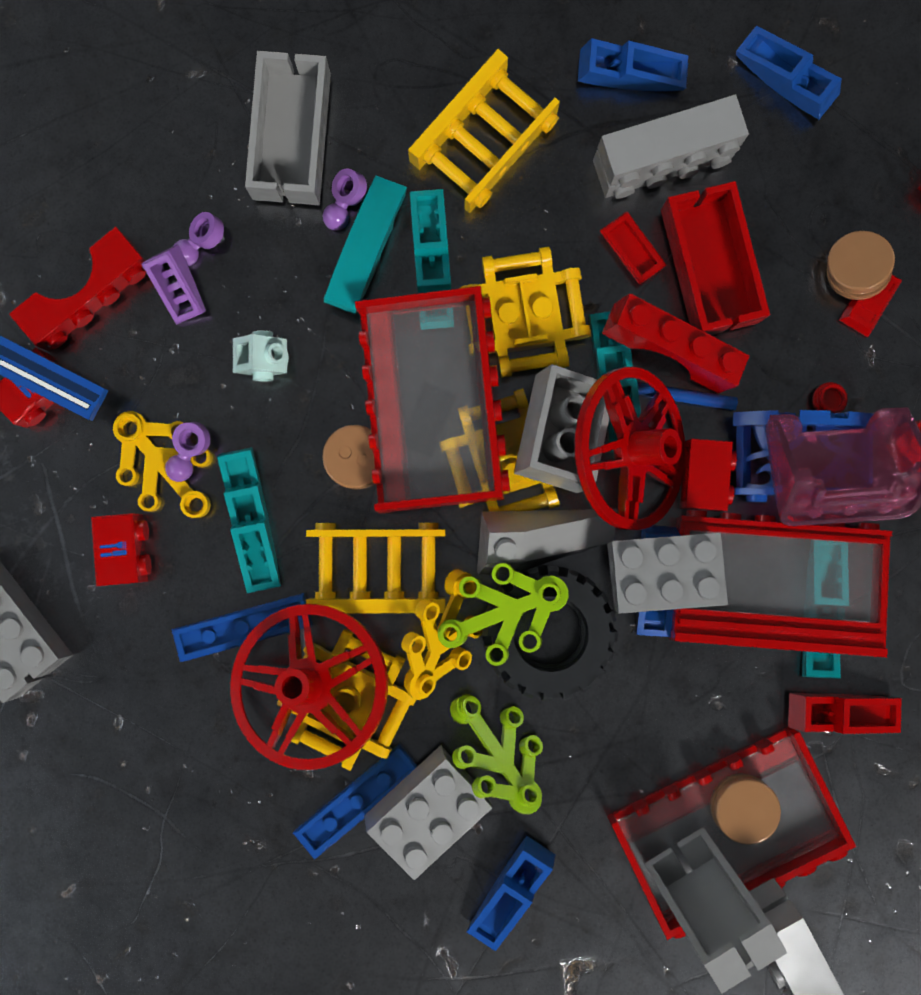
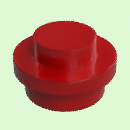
(830, 397)

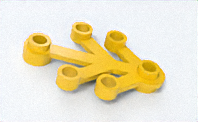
(155, 462)
(423, 675)

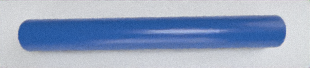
(692, 397)

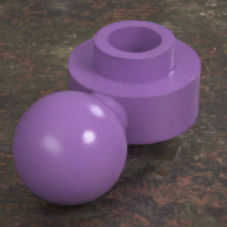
(348, 190)
(204, 232)
(179, 466)

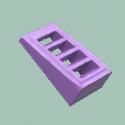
(179, 268)

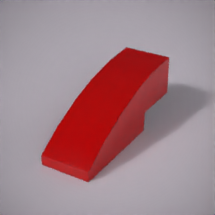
(844, 713)

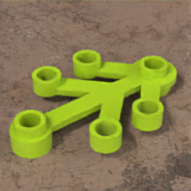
(508, 610)
(501, 756)

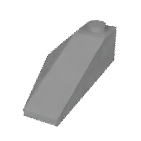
(537, 537)

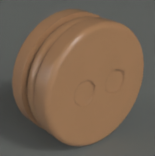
(860, 265)
(349, 457)
(745, 808)

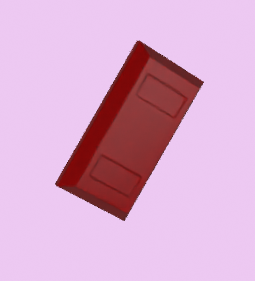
(633, 248)
(865, 313)

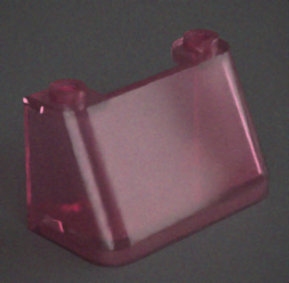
(846, 472)

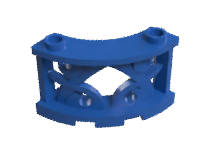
(757, 420)

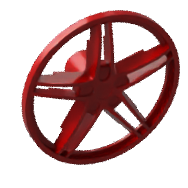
(637, 450)
(307, 686)

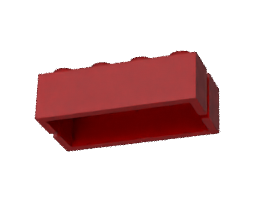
(715, 259)

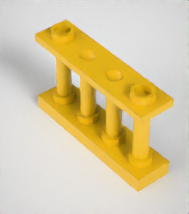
(472, 100)
(359, 599)

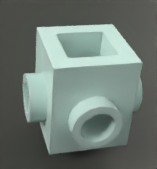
(260, 355)

